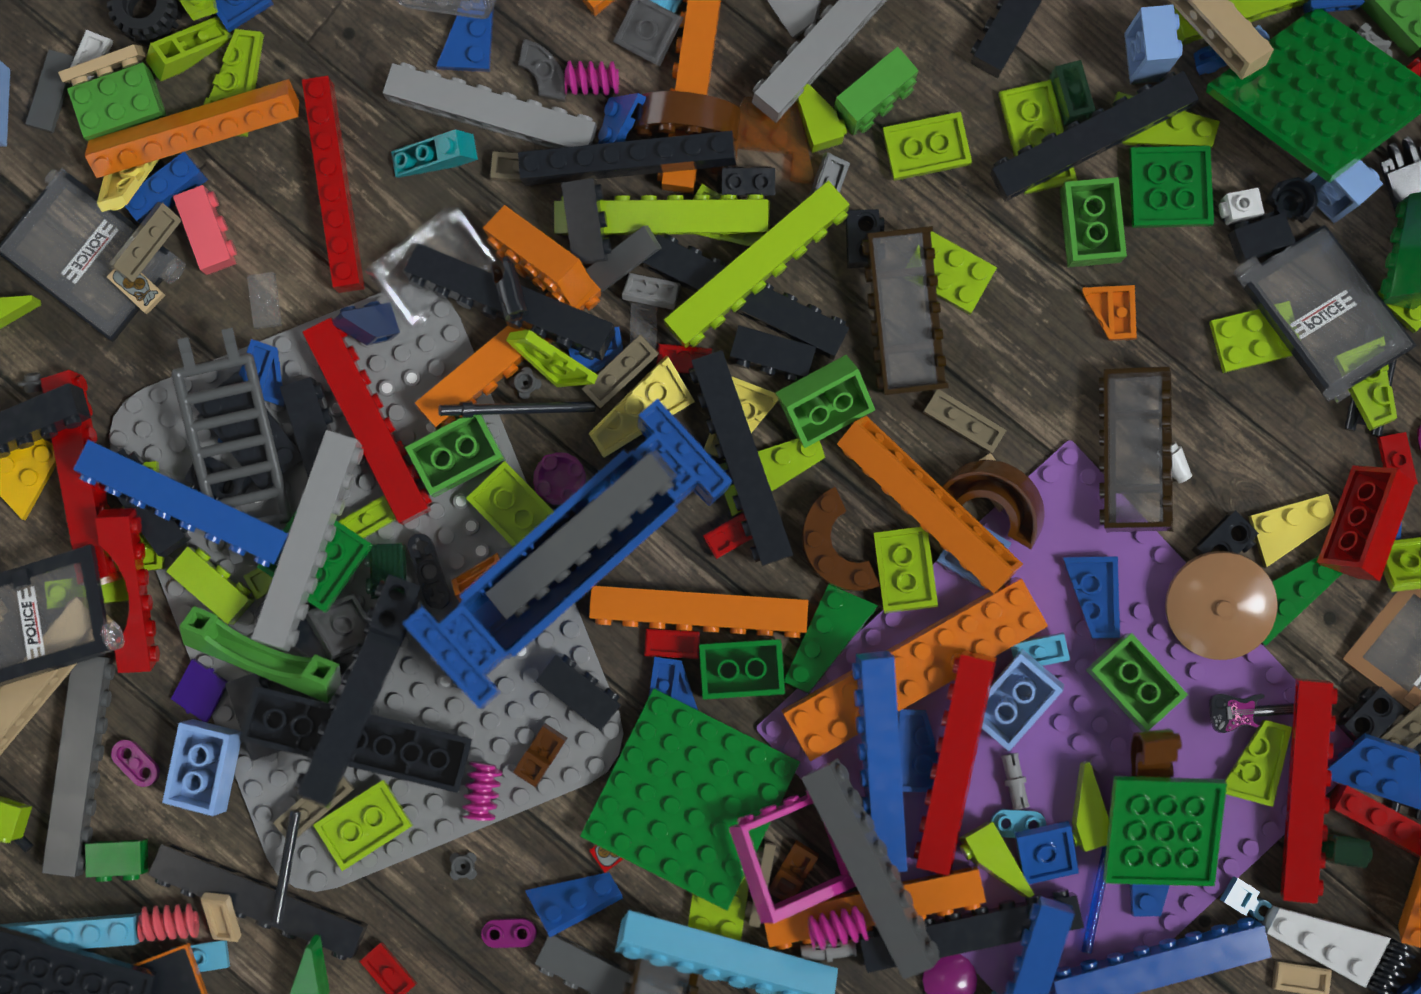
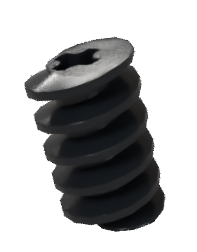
(1390, 967)

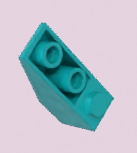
(435, 154)

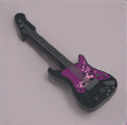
(1231, 712)

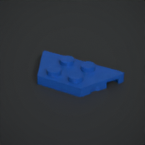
(1380, 769)

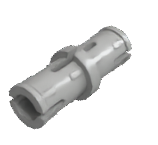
(1015, 781)
(829, 952)

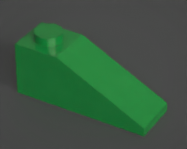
(312, 971)

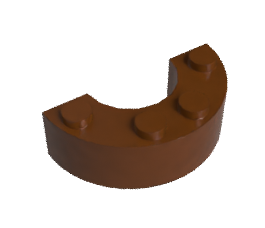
(685, 111)
(1007, 487)
(820, 551)
(1154, 752)

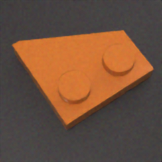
(1114, 310)
(467, 578)

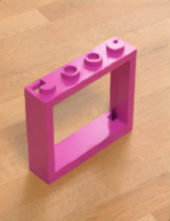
(766, 910)

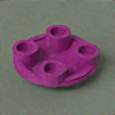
(558, 477)
(950, 976)

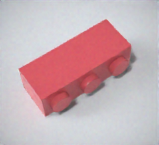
(205, 229)

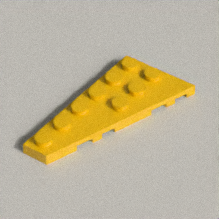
(25, 476)

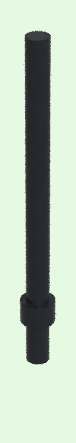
(468, 409)

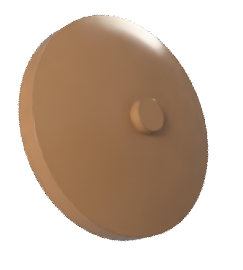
(1221, 605)

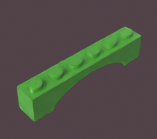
(308, 675)

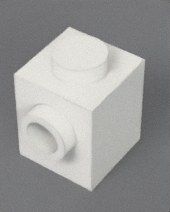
(1241, 206)

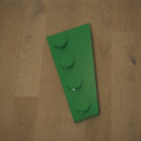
(1297, 591)
(830, 631)

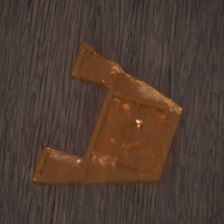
(786, 136)

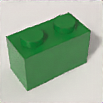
(116, 858)

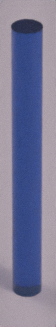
(1095, 907)

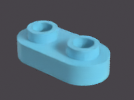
(1018, 821)

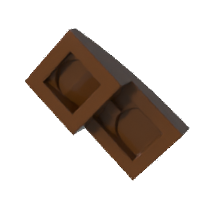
(540, 755)
(793, 871)

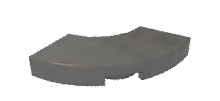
(544, 69)

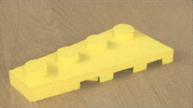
(621, 422)

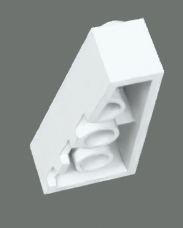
(1337, 946)

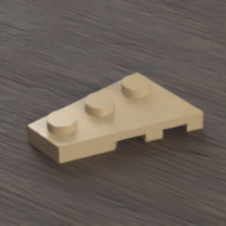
(104, 64)

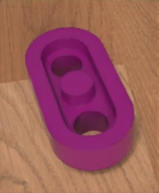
(134, 765)
(508, 932)

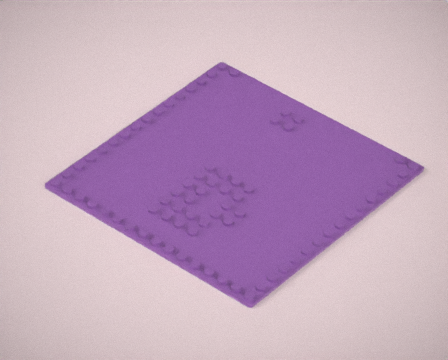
(1083, 718)

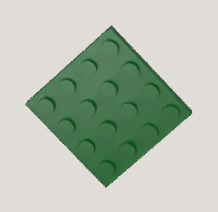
(1164, 831)

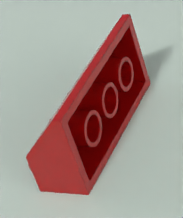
(1366, 522)

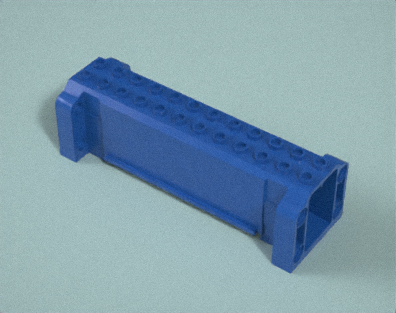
(478, 635)

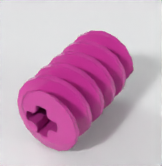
(592, 78)
(482, 791)
(837, 927)

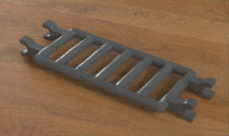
(259, 411)

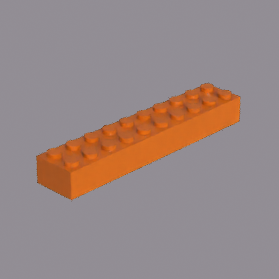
(921, 664)

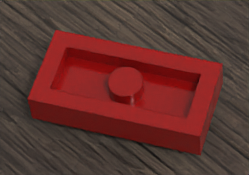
(387, 971)

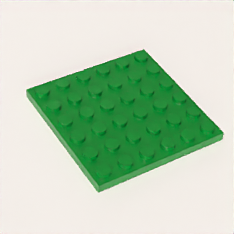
(1324, 94)
(680, 793)

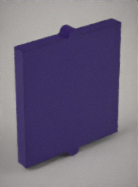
(199, 690)

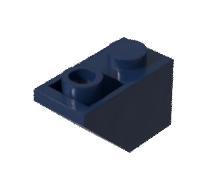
(369, 324)

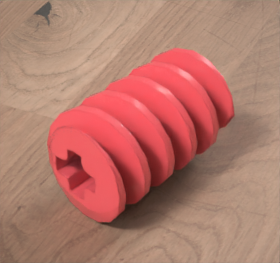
(168, 923)

